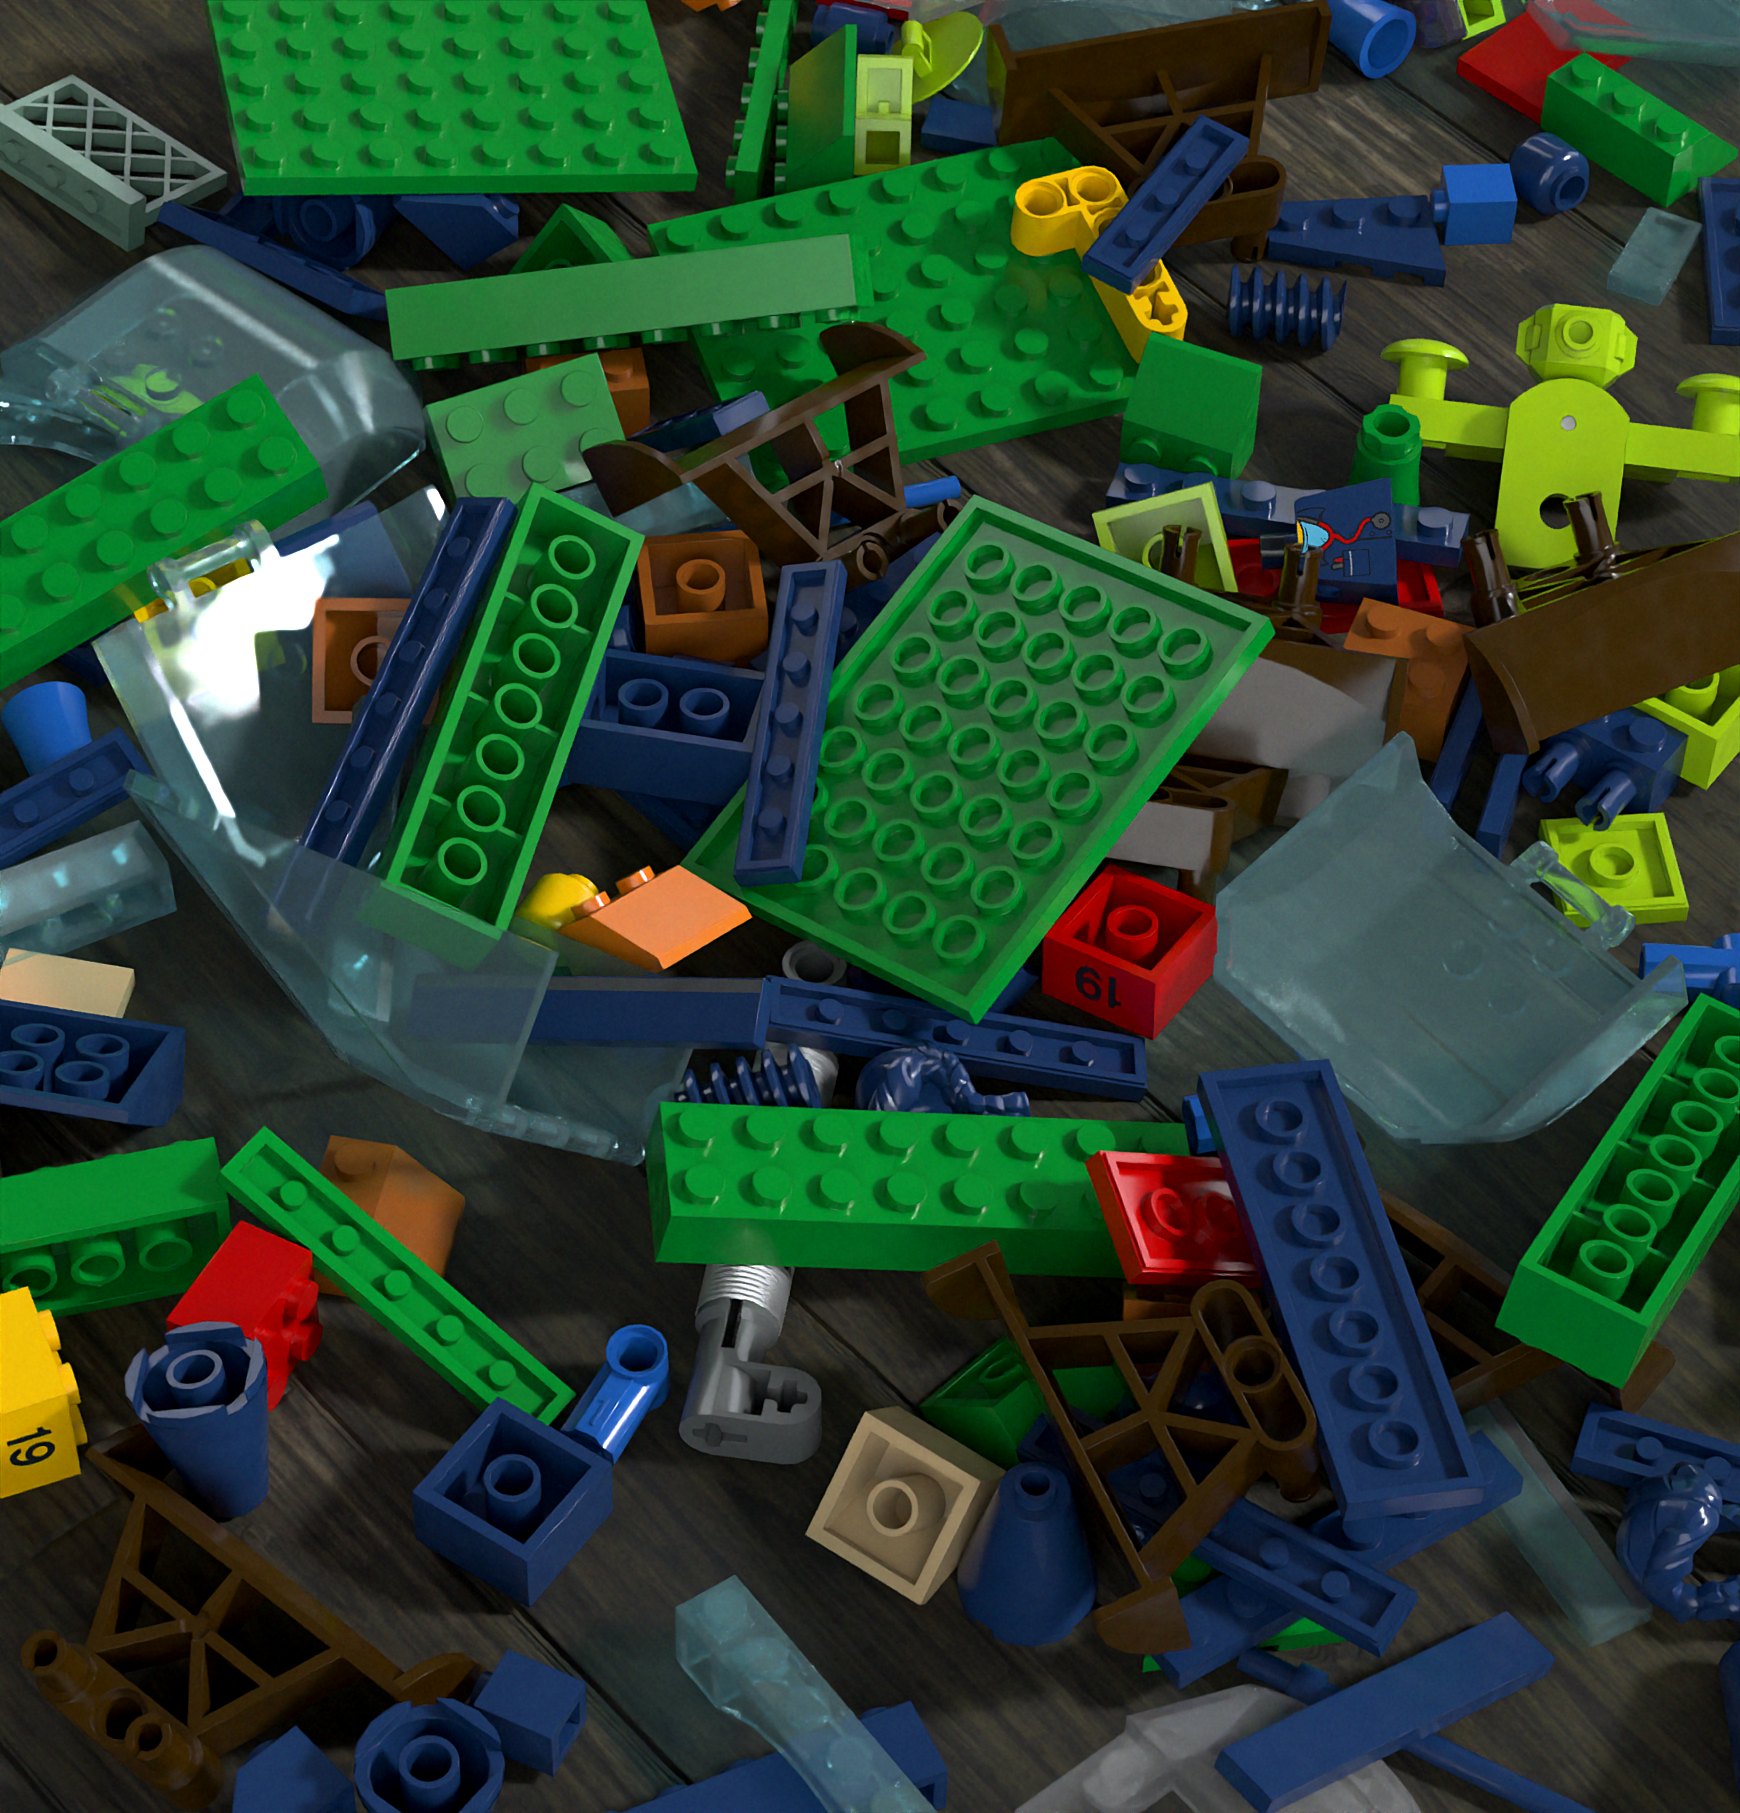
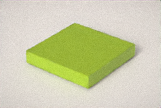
(1624, 865)

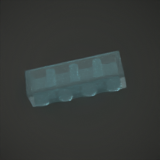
(83, 893)

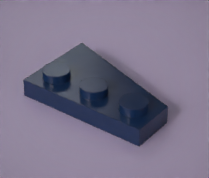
(1362, 231)

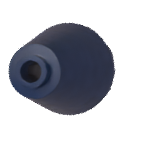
(334, 227)
(208, 1412)
(1029, 1560)
(429, 1760)

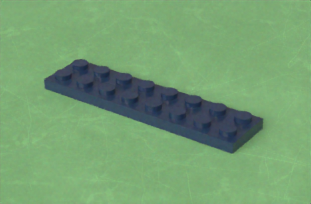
(1339, 1291)

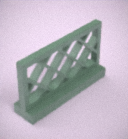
(77, 178)

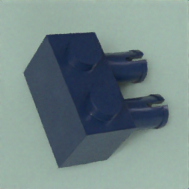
(1620, 759)

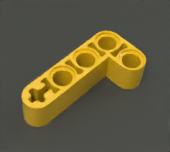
(1071, 213)

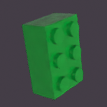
(523, 431)

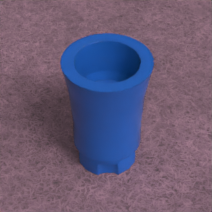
(1372, 34)
(46, 723)

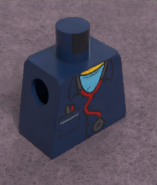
(1357, 539)

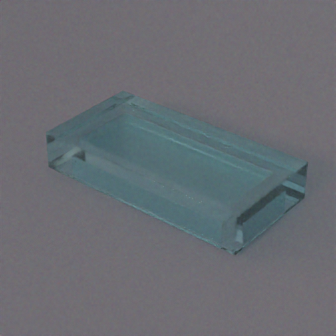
(1654, 256)

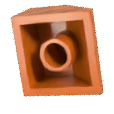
(655, 917)

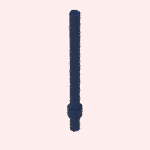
(1312, 1685)

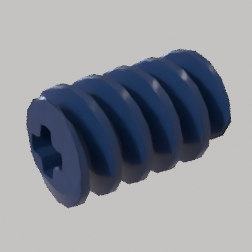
(1285, 308)
(771, 1086)

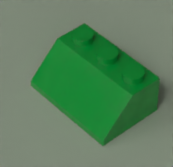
(819, 116)
(1630, 131)

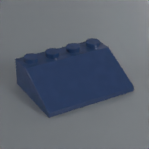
(90, 1065)

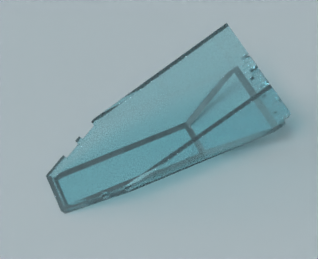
(423, 988)

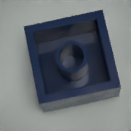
(513, 1501)

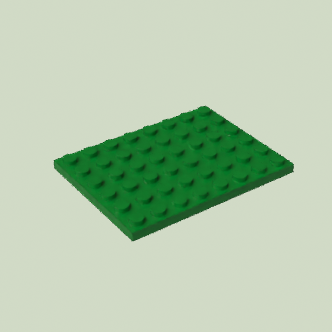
(447, 97)
(1005, 333)
(991, 752)

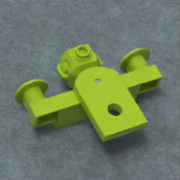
(1567, 429)

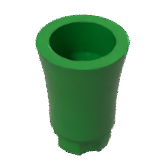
(1389, 448)

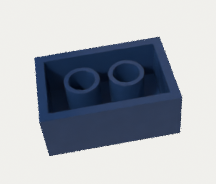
(667, 728)

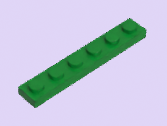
(760, 99)
(389, 1280)

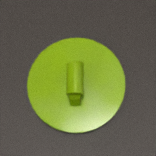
(938, 50)

